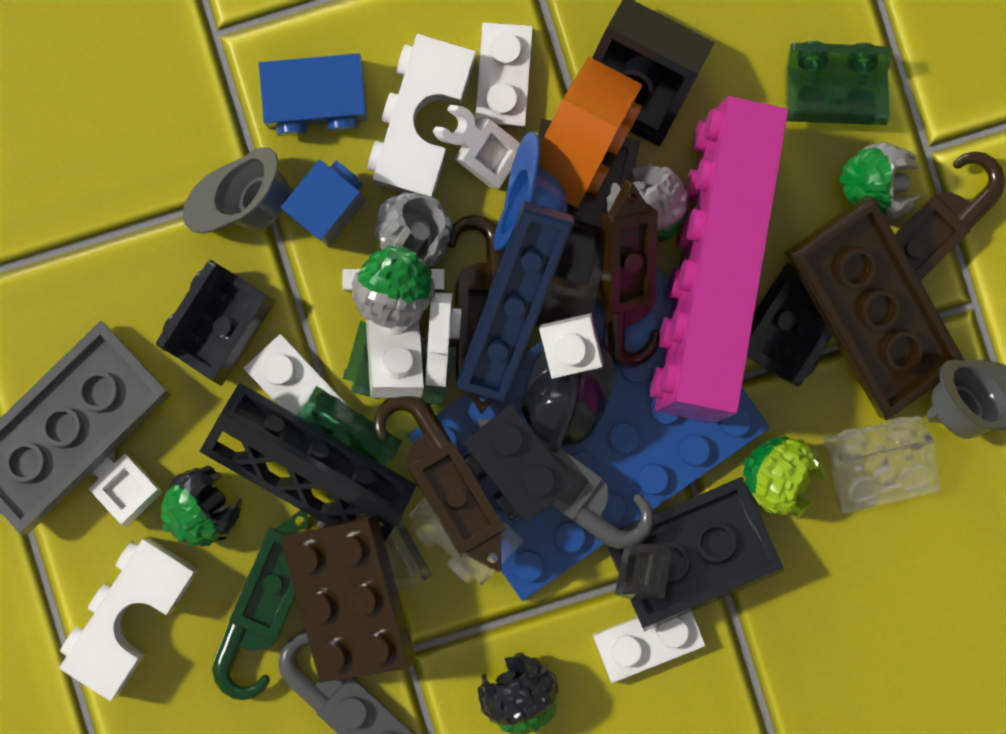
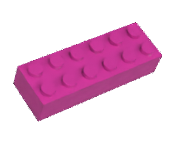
(719, 261)

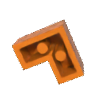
(587, 125)

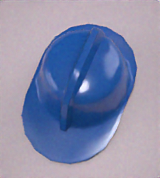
(529, 184)

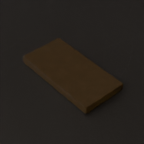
(874, 306)

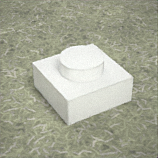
(571, 346)

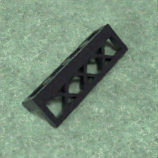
(311, 459)

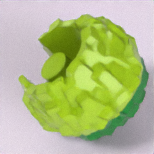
(780, 472)

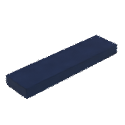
(515, 301)

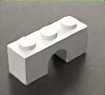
(431, 73)
(100, 652)

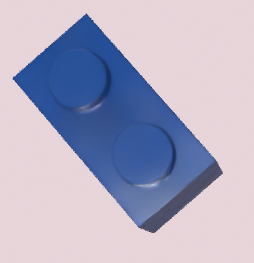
(313, 93)
(325, 200)

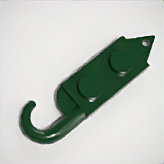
(258, 611)

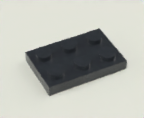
(715, 552)

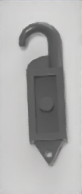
(588, 500)
(341, 703)

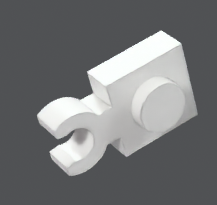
(484, 149)
(443, 326)
(124, 488)

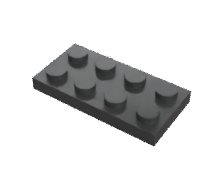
(71, 424)

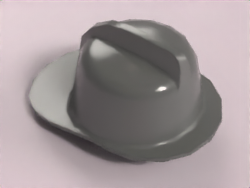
(238, 194)
(970, 398)

